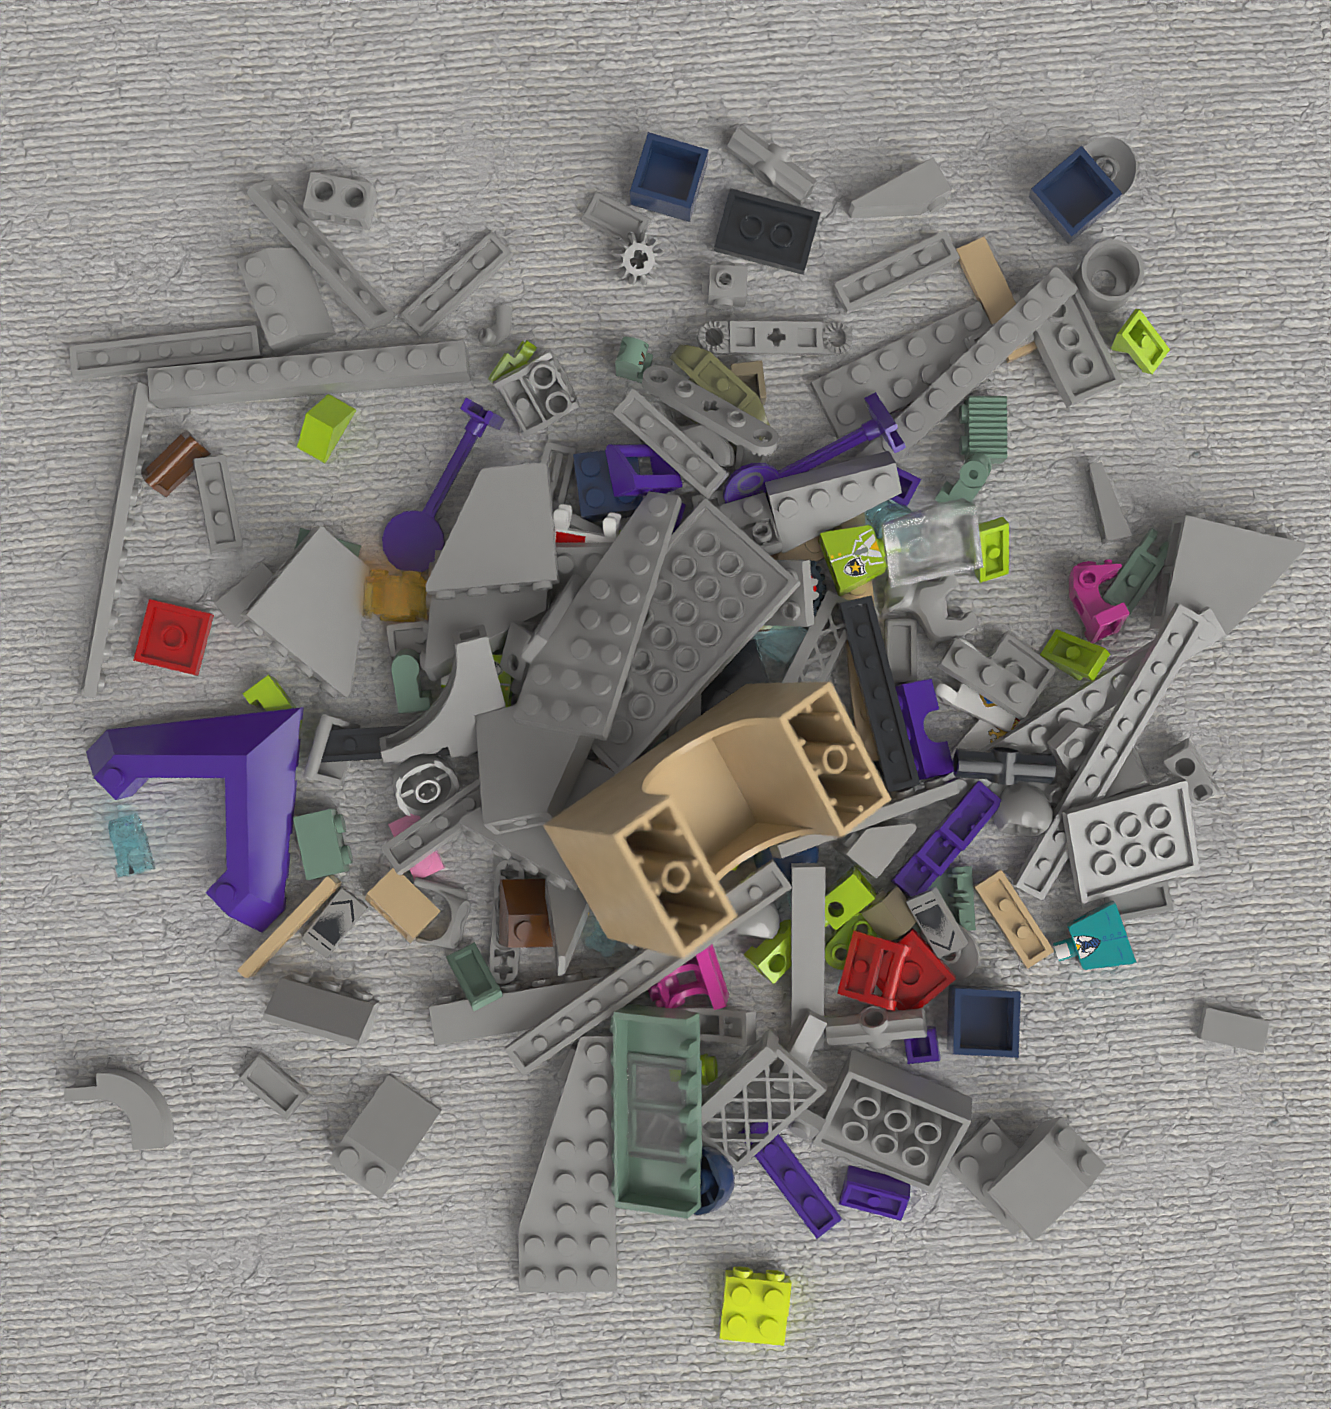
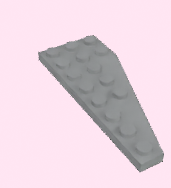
(586, 661)
(570, 1213)

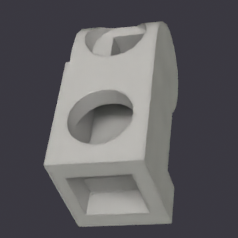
(1186, 763)

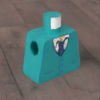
(1097, 939)

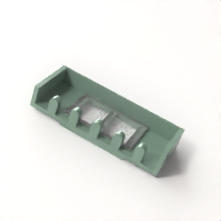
(656, 1110)

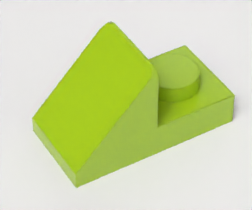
(1141, 342)
(995, 549)
(1075, 655)

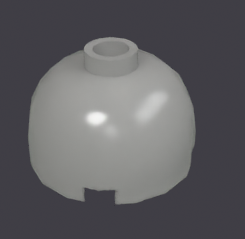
(423, 784)

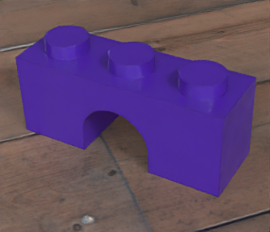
(916, 702)

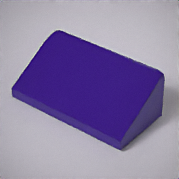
(874, 1193)

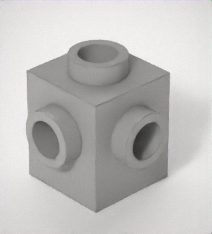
(726, 285)

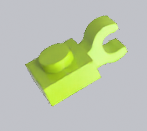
(508, 363)

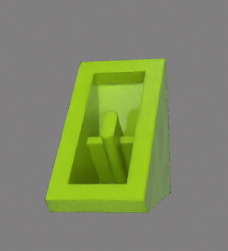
(324, 427)

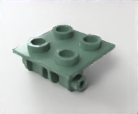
(957, 891)

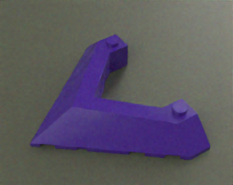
(259, 766)

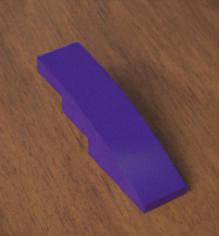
(947, 840)

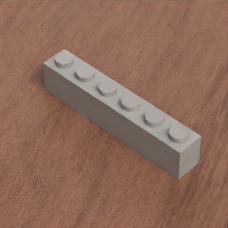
(515, 1011)

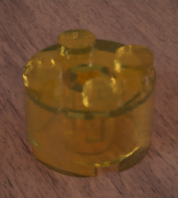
(395, 596)

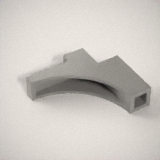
(451, 719)

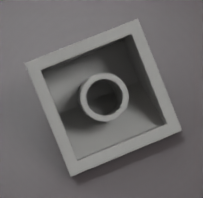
(875, 845)

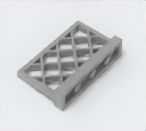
(736, 1078)

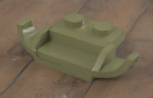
(718, 379)

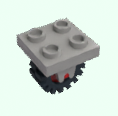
(805, 600)

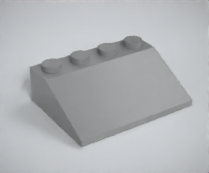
(894, 1121)

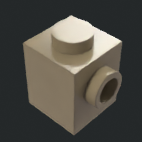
(889, 914)

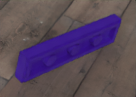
(795, 1182)

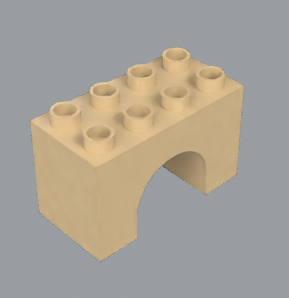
(706, 799)

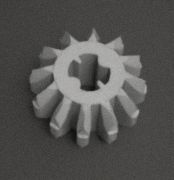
(628, 253)

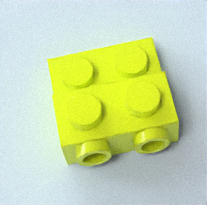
(755, 1306)

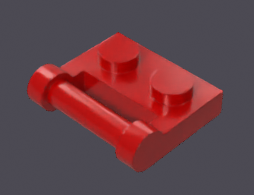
(863, 968)

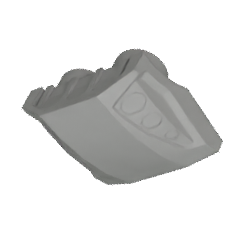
(537, 393)

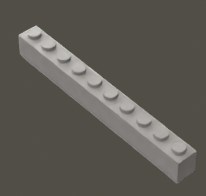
(309, 374)

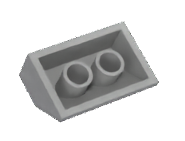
(285, 298)
(322, 1009)

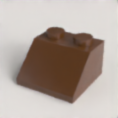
(523, 914)

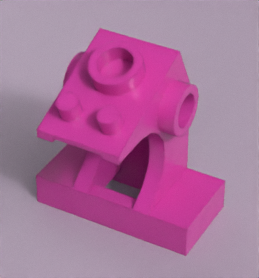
(1097, 615)
(709, 981)

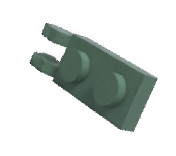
(1136, 573)

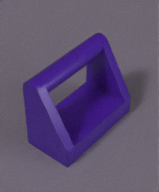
(625, 479)

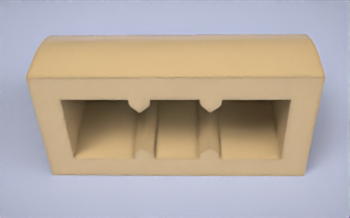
(402, 905)

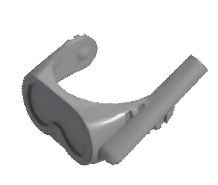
(459, 908)

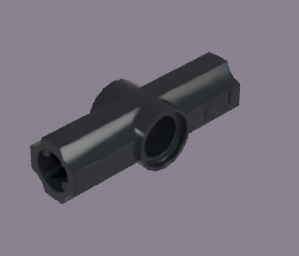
(1004, 765)

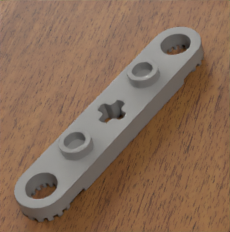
(752, 339)
(725, 420)

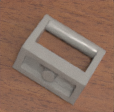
(328, 771)

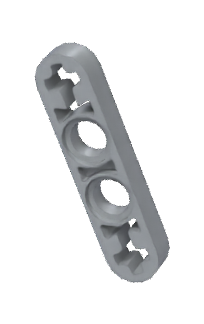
(497, 960)

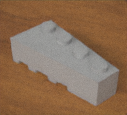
(830, 496)

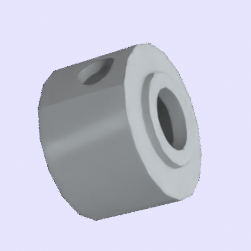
(1119, 261)

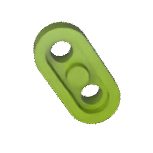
(842, 939)

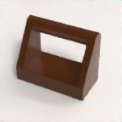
(174, 464)

